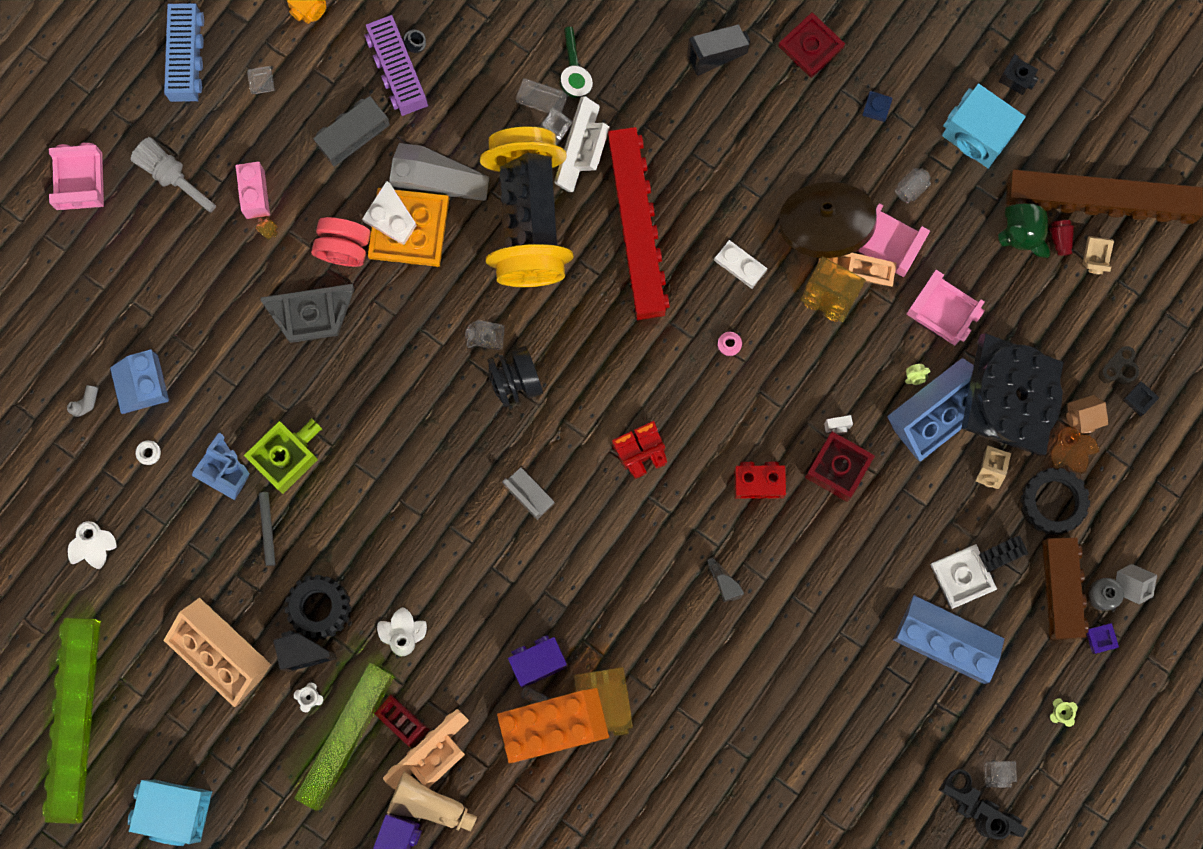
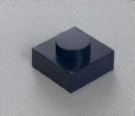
(877, 106)

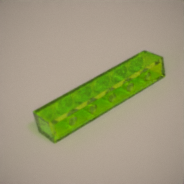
(344, 737)

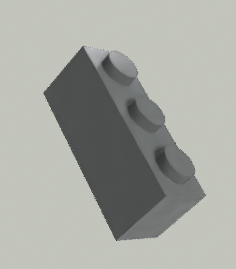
(351, 131)

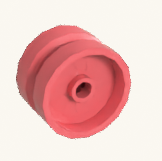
(340, 242)

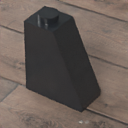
(717, 48)

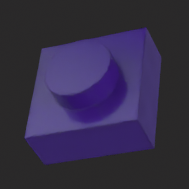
(1102, 638)

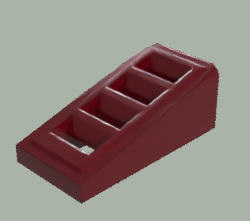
(416, 737)

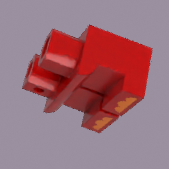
(651, 447)

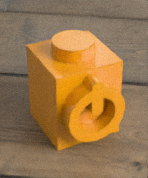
(307, 9)

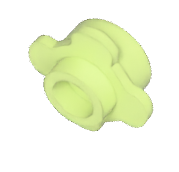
(917, 374)
(1068, 718)

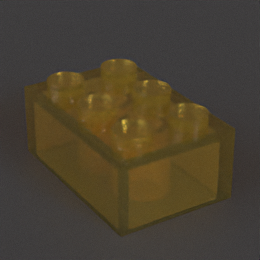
(832, 290)

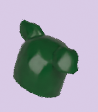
(1026, 229)

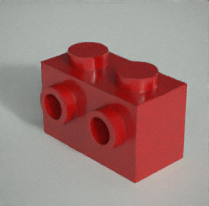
(759, 481)

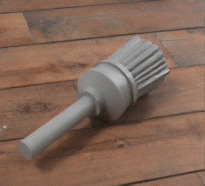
(166, 170)

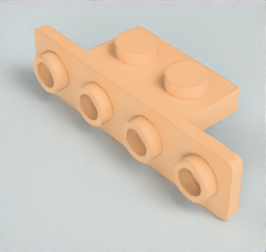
(433, 755)

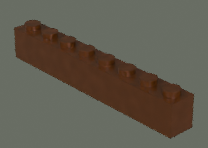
(1106, 196)

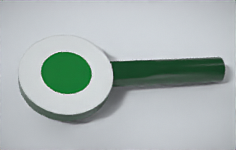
(574, 80)

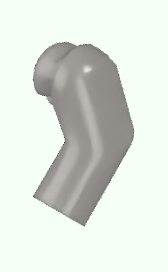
(84, 405)

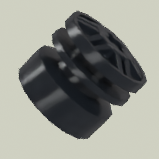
(514, 376)

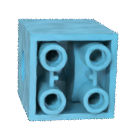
(982, 125)
(169, 812)

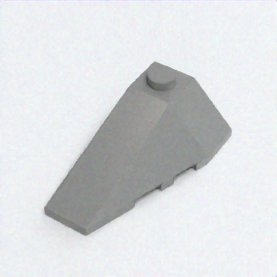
(429, 172)

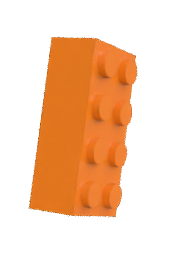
(553, 725)

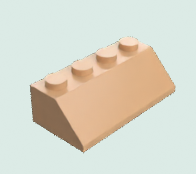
(216, 651)

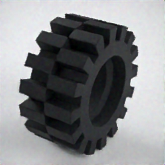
(1003, 553)

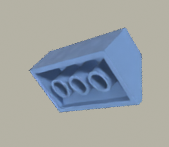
(934, 411)
(950, 640)

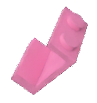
(894, 242)

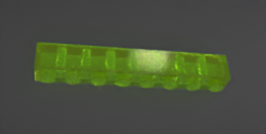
(72, 721)

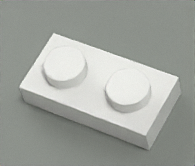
(740, 264)

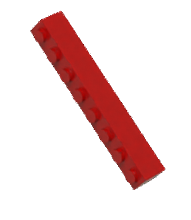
(637, 224)

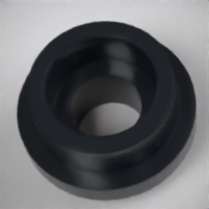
(416, 36)

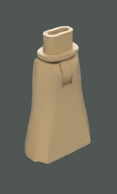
(418, 801)

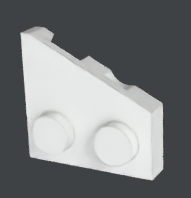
(390, 215)

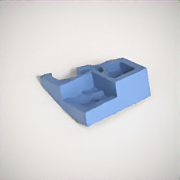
(221, 469)

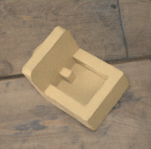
(1098, 254)

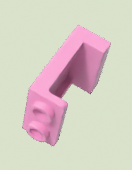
(77, 177)
(945, 309)

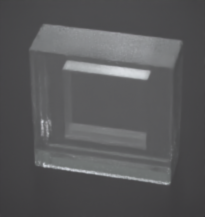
(260, 80)

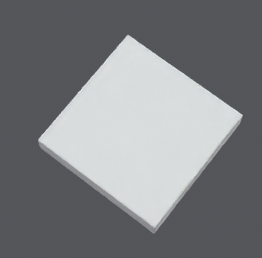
(963, 576)

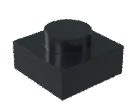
(1141, 398)

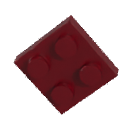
(811, 45)

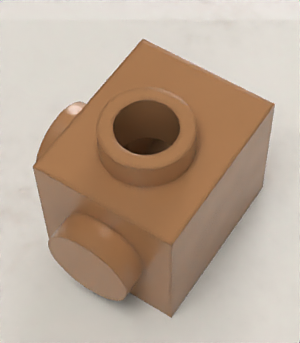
(1087, 414)

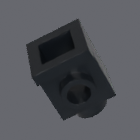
(1016, 82)

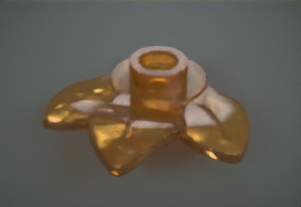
(1074, 454)

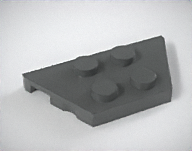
(310, 312)

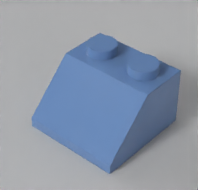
(139, 381)

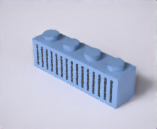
(183, 52)

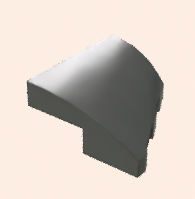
(727, 585)

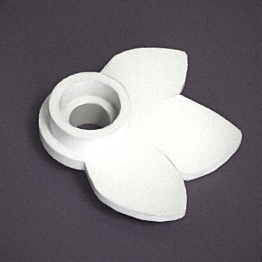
(92, 548)
(402, 628)

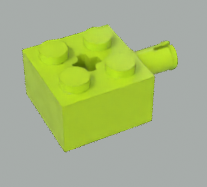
(293, 447)

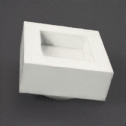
(838, 425)

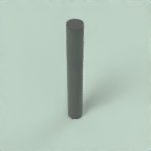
(267, 529)

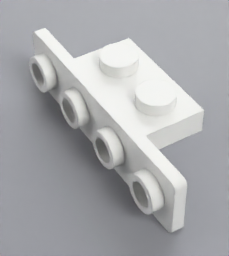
(583, 145)

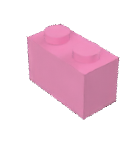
(252, 190)

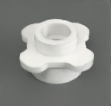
(300, 695)

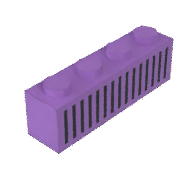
(396, 64)

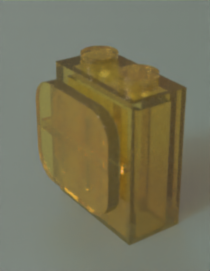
(613, 697)

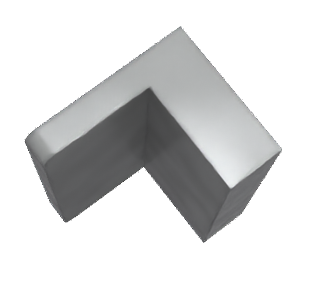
(528, 493)

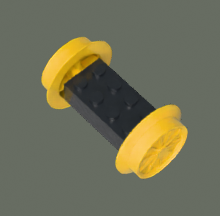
(527, 198)

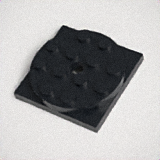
(992, 400)

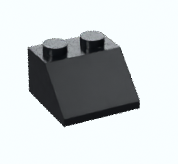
(299, 652)

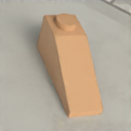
(872, 269)

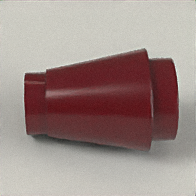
(1062, 236)

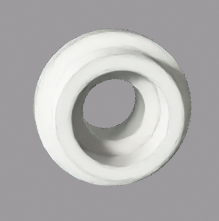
(143, 447)

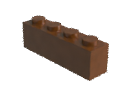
(1064, 588)

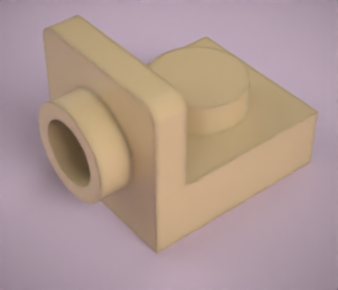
(993, 467)

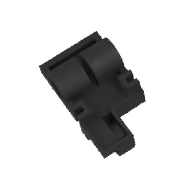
(982, 810)

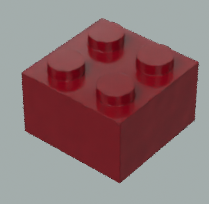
(839, 466)

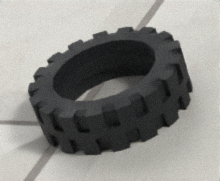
(1075, 486)

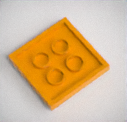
(426, 240)

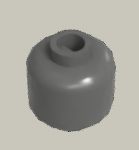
(1097, 594)

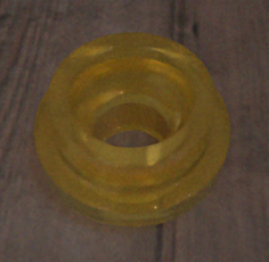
(267, 228)

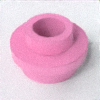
(729, 351)

